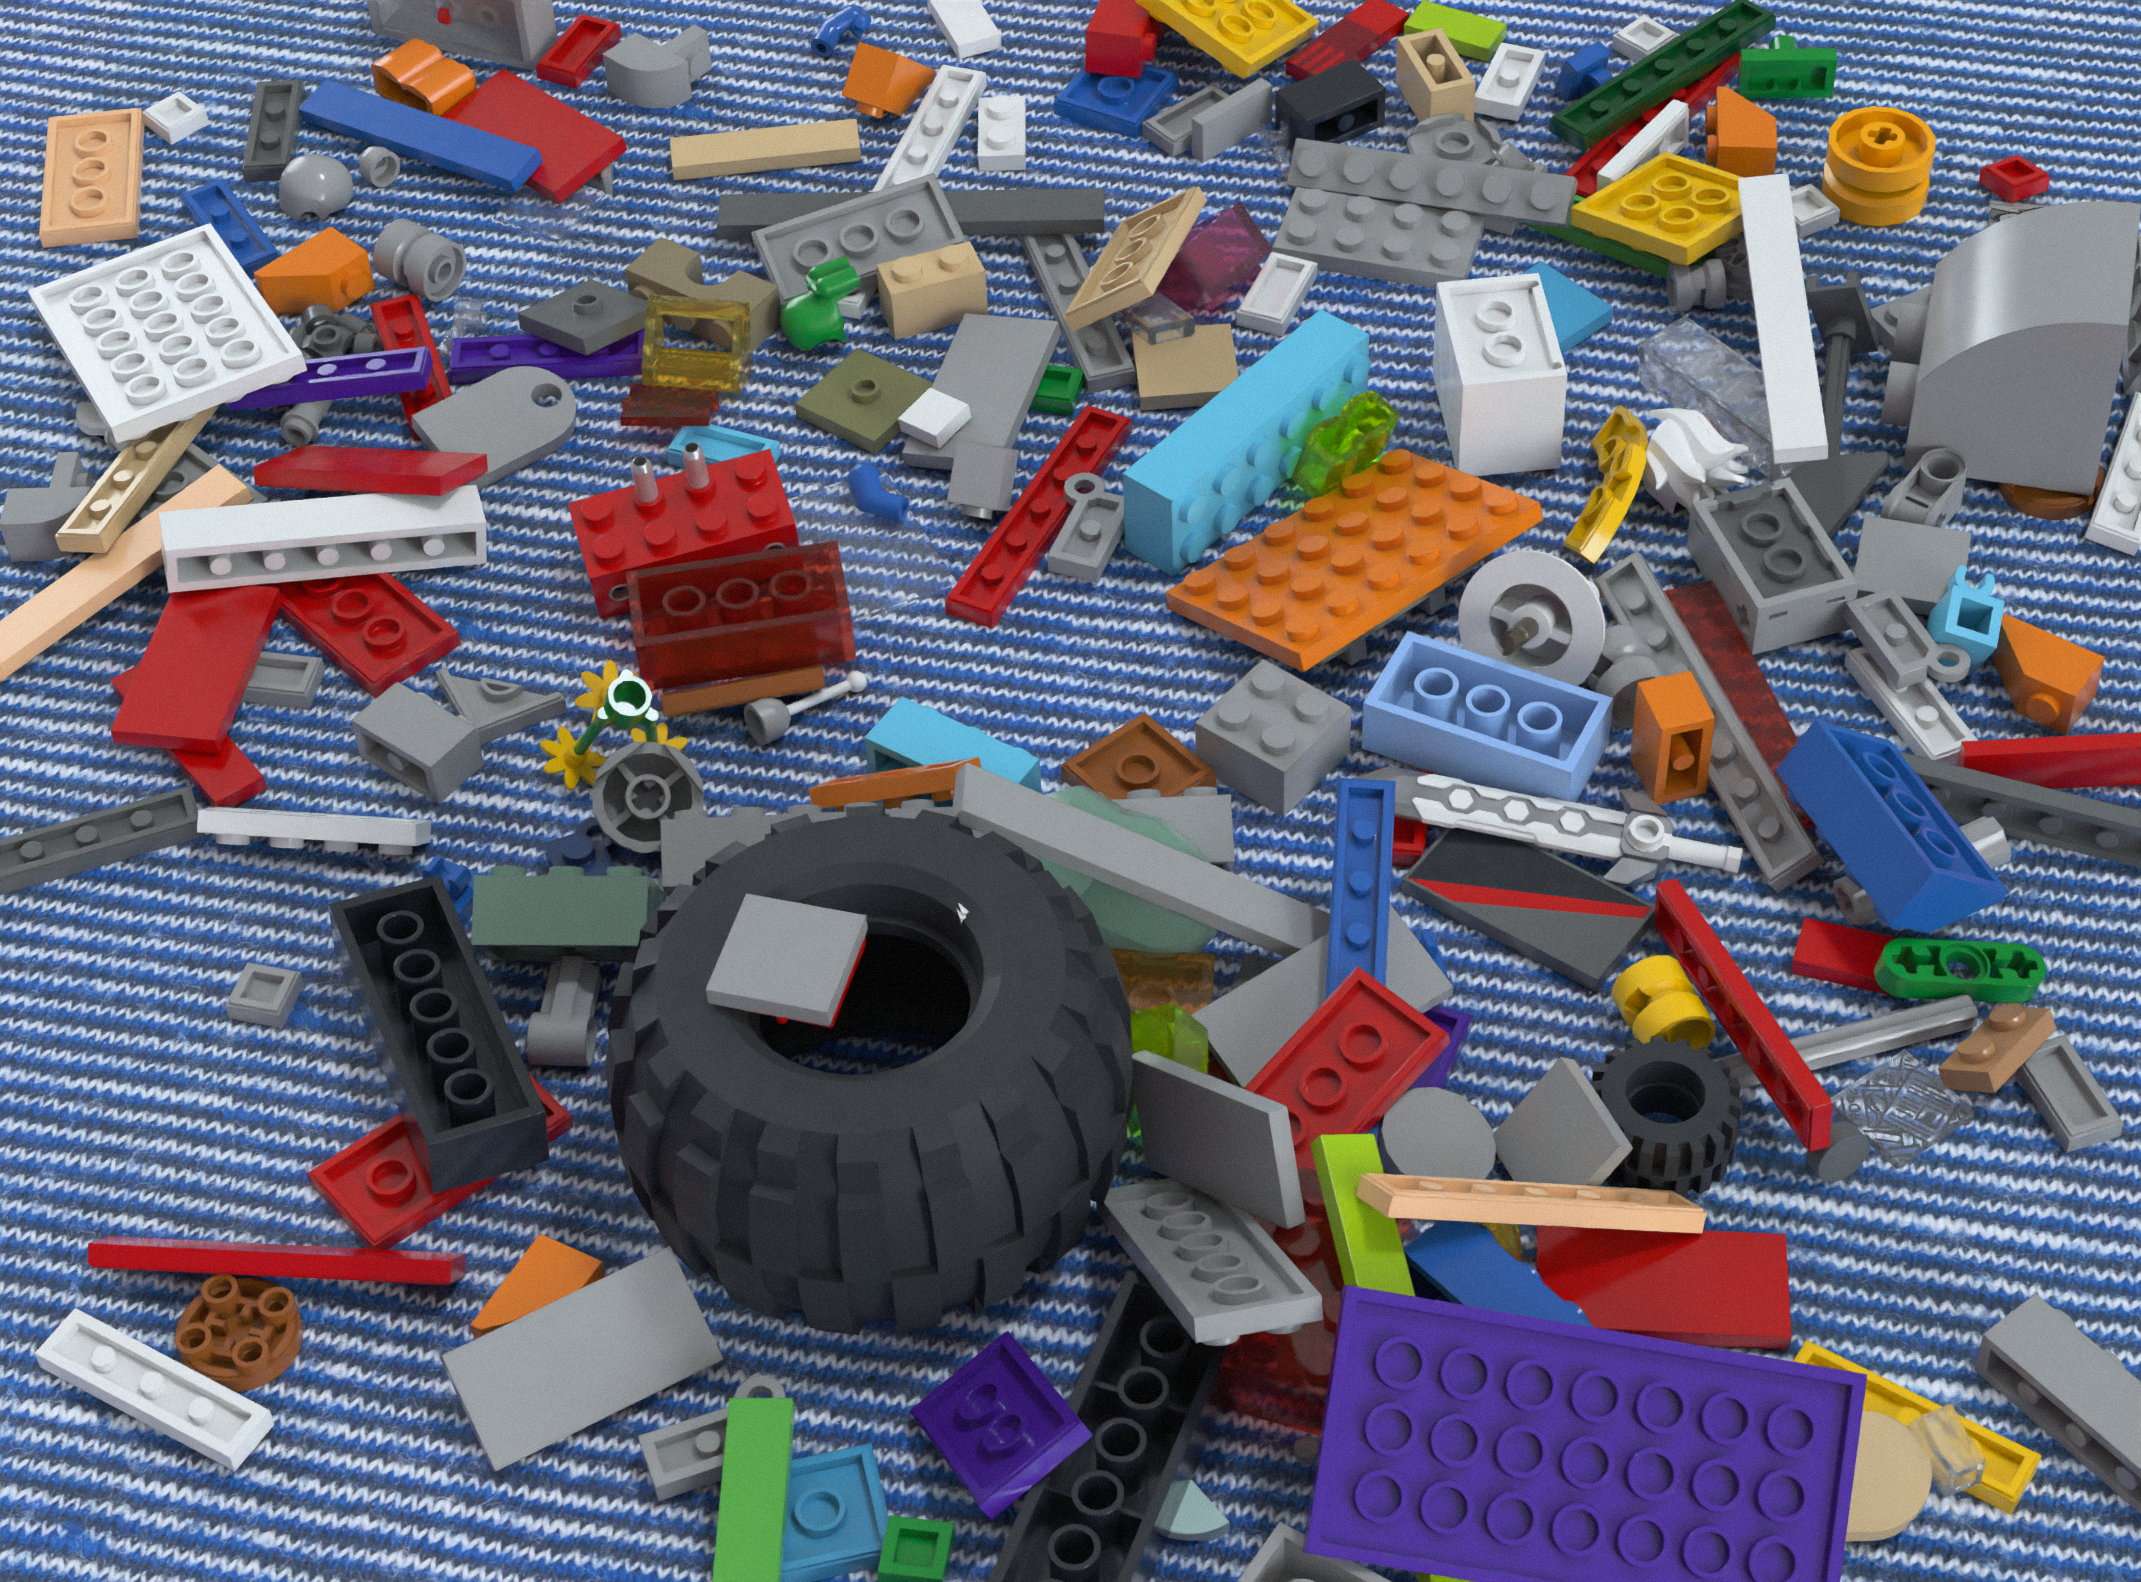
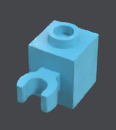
(1967, 618)

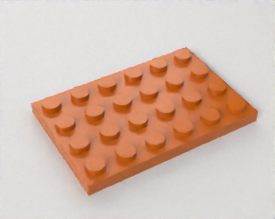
(1352, 558)

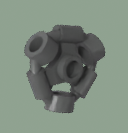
(333, 335)

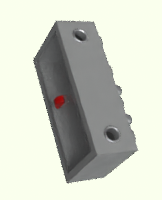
(490, 30)

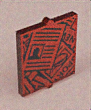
(668, 406)

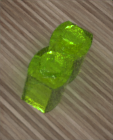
(1345, 444)

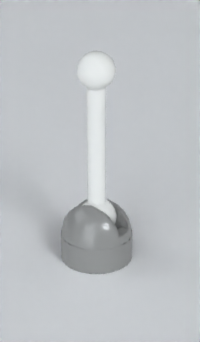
(770, 718)

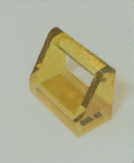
(696, 367)

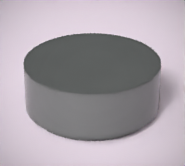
(1844, 1155)

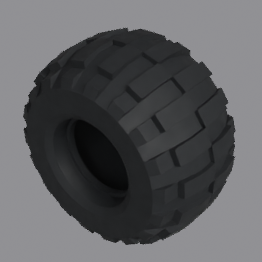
(896, 1181)

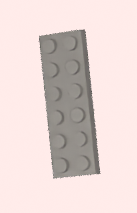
(1209, 1262)

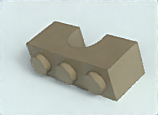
(677, 271)

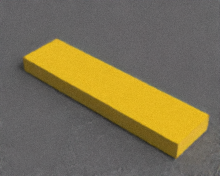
(2007, 1465)

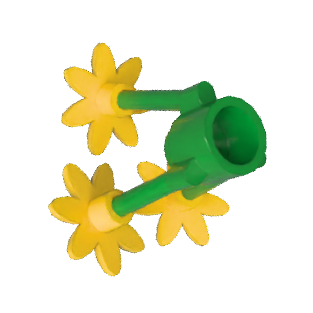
(617, 701)

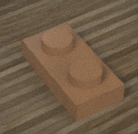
(1997, 1048)

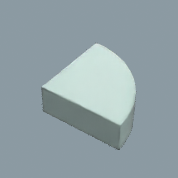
(1198, 1518)

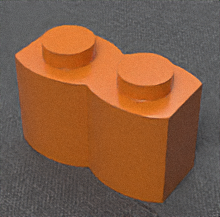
(422, 78)

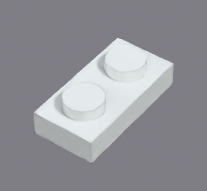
(1509, 81)
(1001, 133)

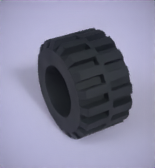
(1678, 1083)

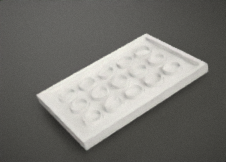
(166, 333)

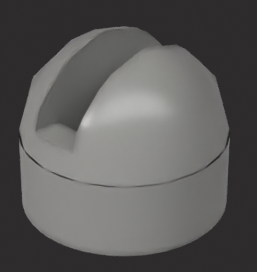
(378, 171)

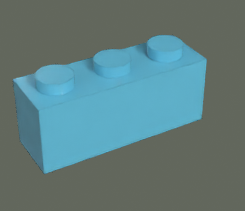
(922, 736)

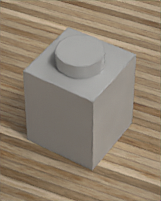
(982, 478)

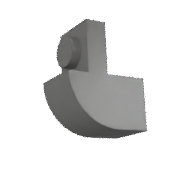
(657, 74)
(37, 514)

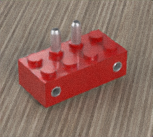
(680, 519)

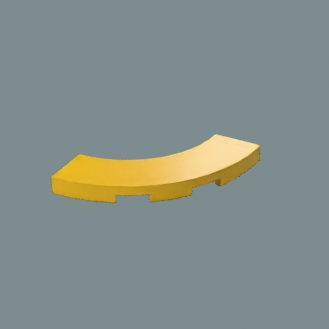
(1622, 459)

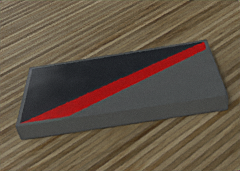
(1531, 902)

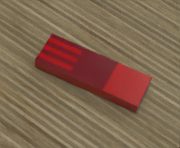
(1350, 38)

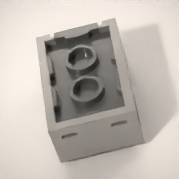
(1771, 565)

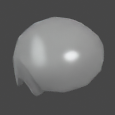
(314, 185)

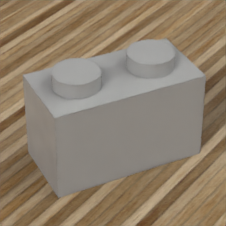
(418, 742)

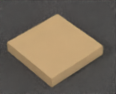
(1185, 369)

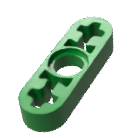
(1939, 983)

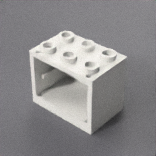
(1499, 375)

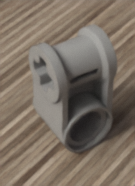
(1930, 491)

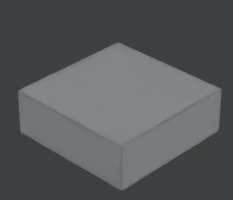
(264, 995)

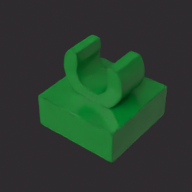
(916, 1550)

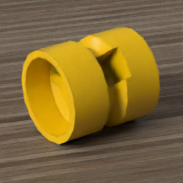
(1662, 1002)

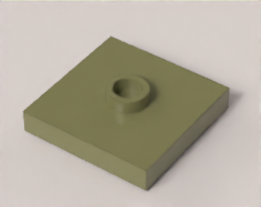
(862, 400)

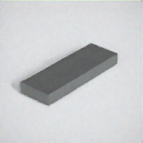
(273, 129)

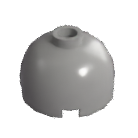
(640, 789)

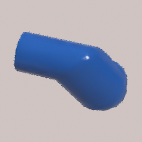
(835, 26)
(870, 496)

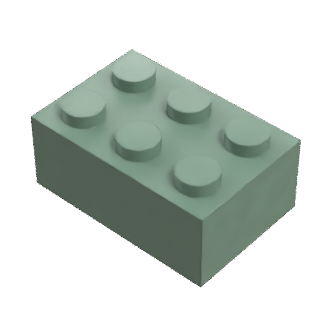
(562, 913)

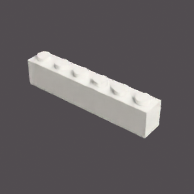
(321, 538)

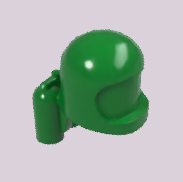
(815, 315)

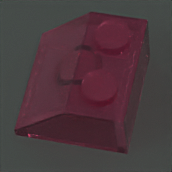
(1213, 257)

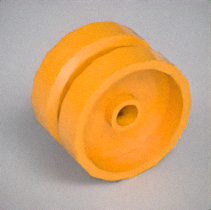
(1878, 165)

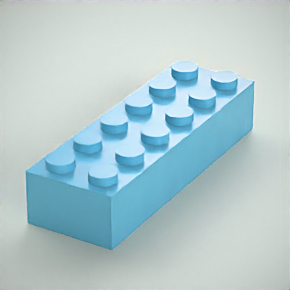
(1240, 443)

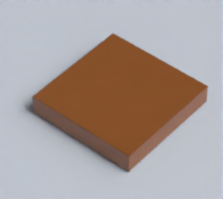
(1137, 759)

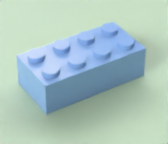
(1485, 721)

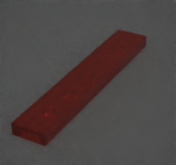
(1737, 673)

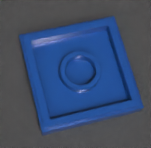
(1116, 101)

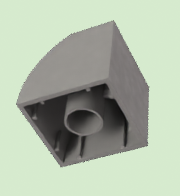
(2020, 347)

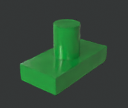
(1786, 71)

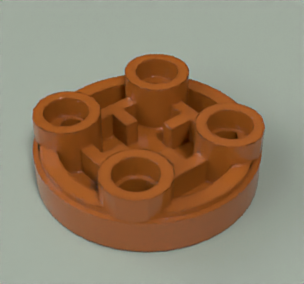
(240, 1331)

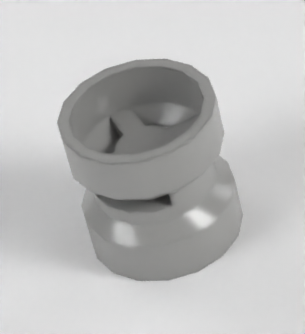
(1696, 285)

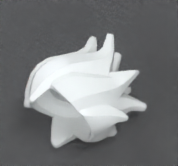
(1689, 459)

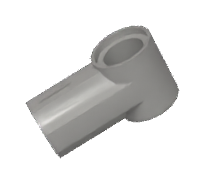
(566, 1024)

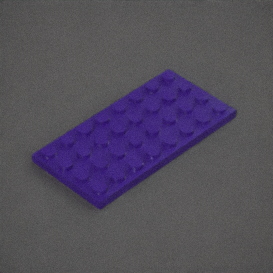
(1575, 1452)

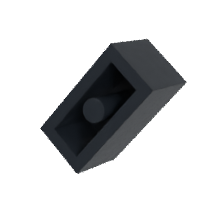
(1332, 105)

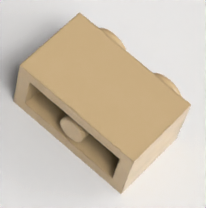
(1433, 76)
(931, 289)

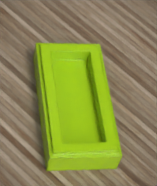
(1467, 32)

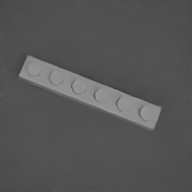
(1434, 182)

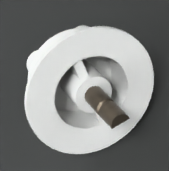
(1534, 616)

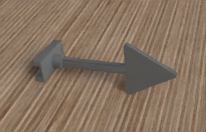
(1846, 327)

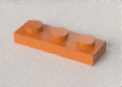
(891, 786)

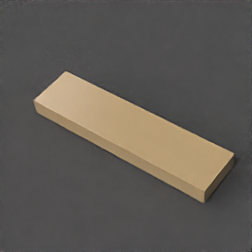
(765, 149)

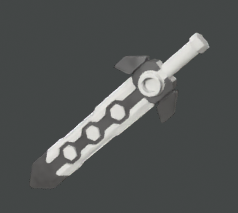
(1636, 839)

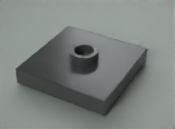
(586, 317)

